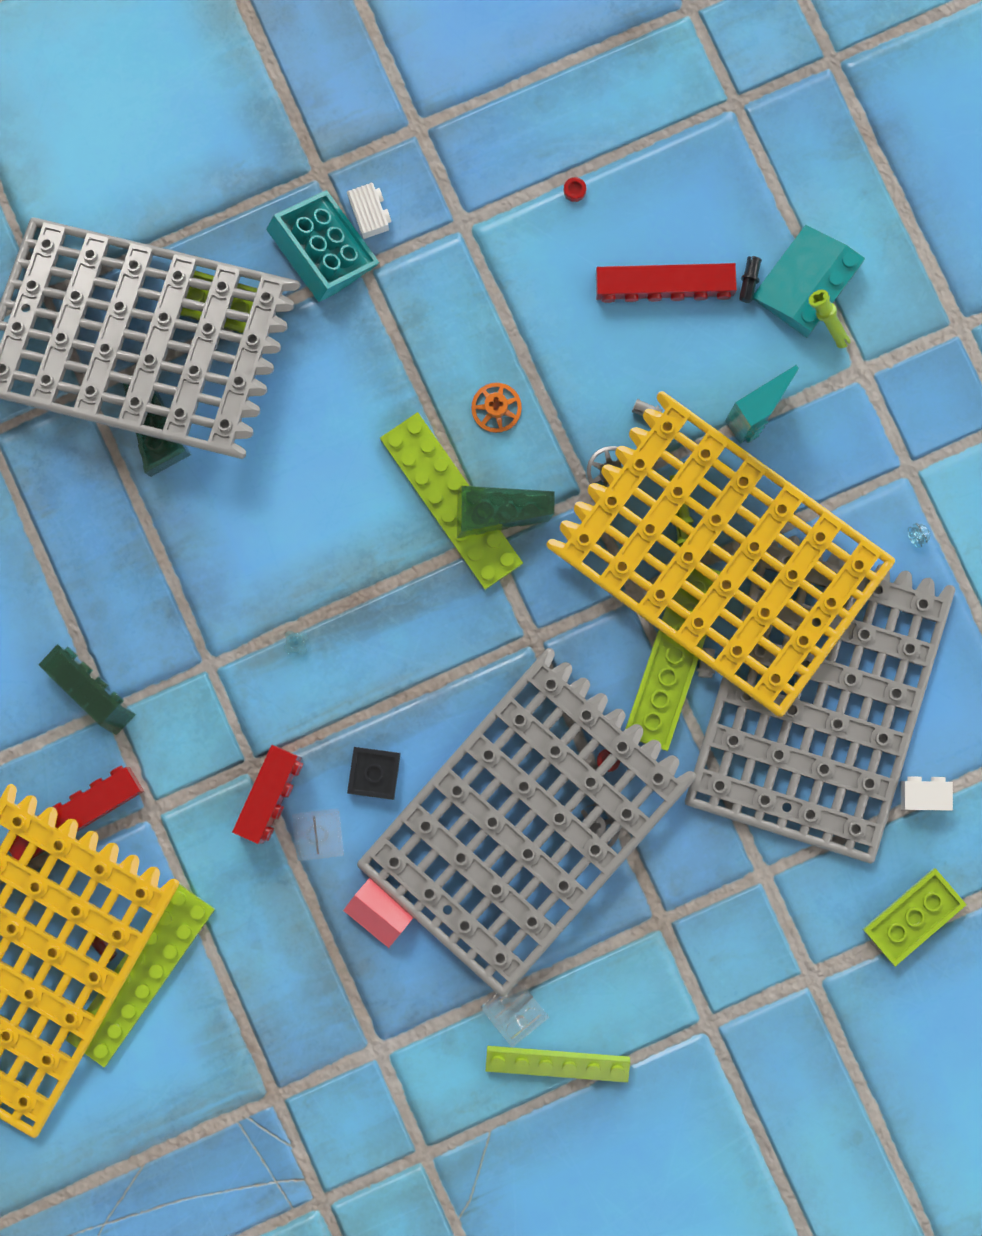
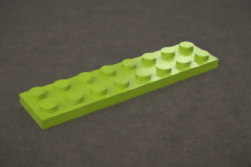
(438, 484)
(667, 674)
(166, 946)

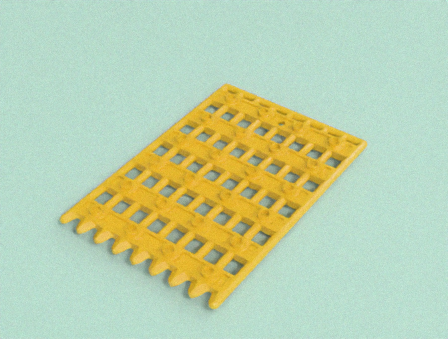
(625, 482)
(54, 951)

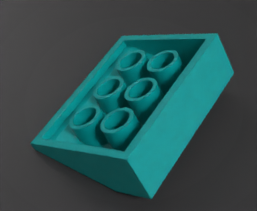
(321, 245)
(808, 265)
(751, 412)

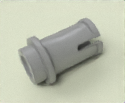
(641, 406)
(704, 670)

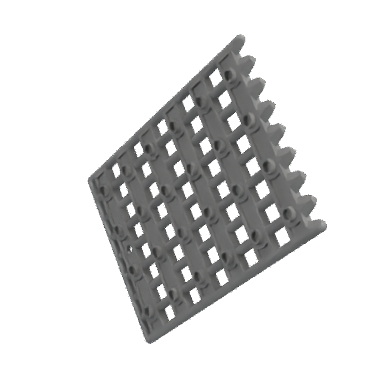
(114, 329)
(898, 597)
(532, 922)

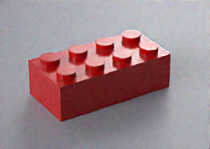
(267, 795)

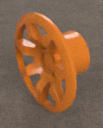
(496, 407)

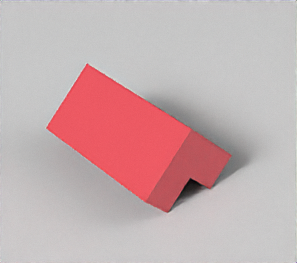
(378, 913)

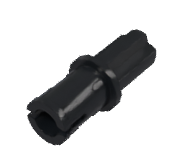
(750, 279)

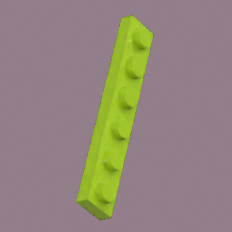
(557, 1064)

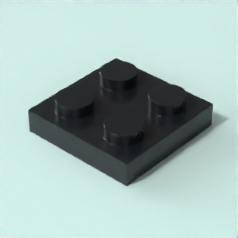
(373, 773)

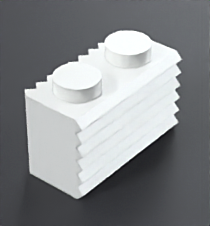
(368, 210)

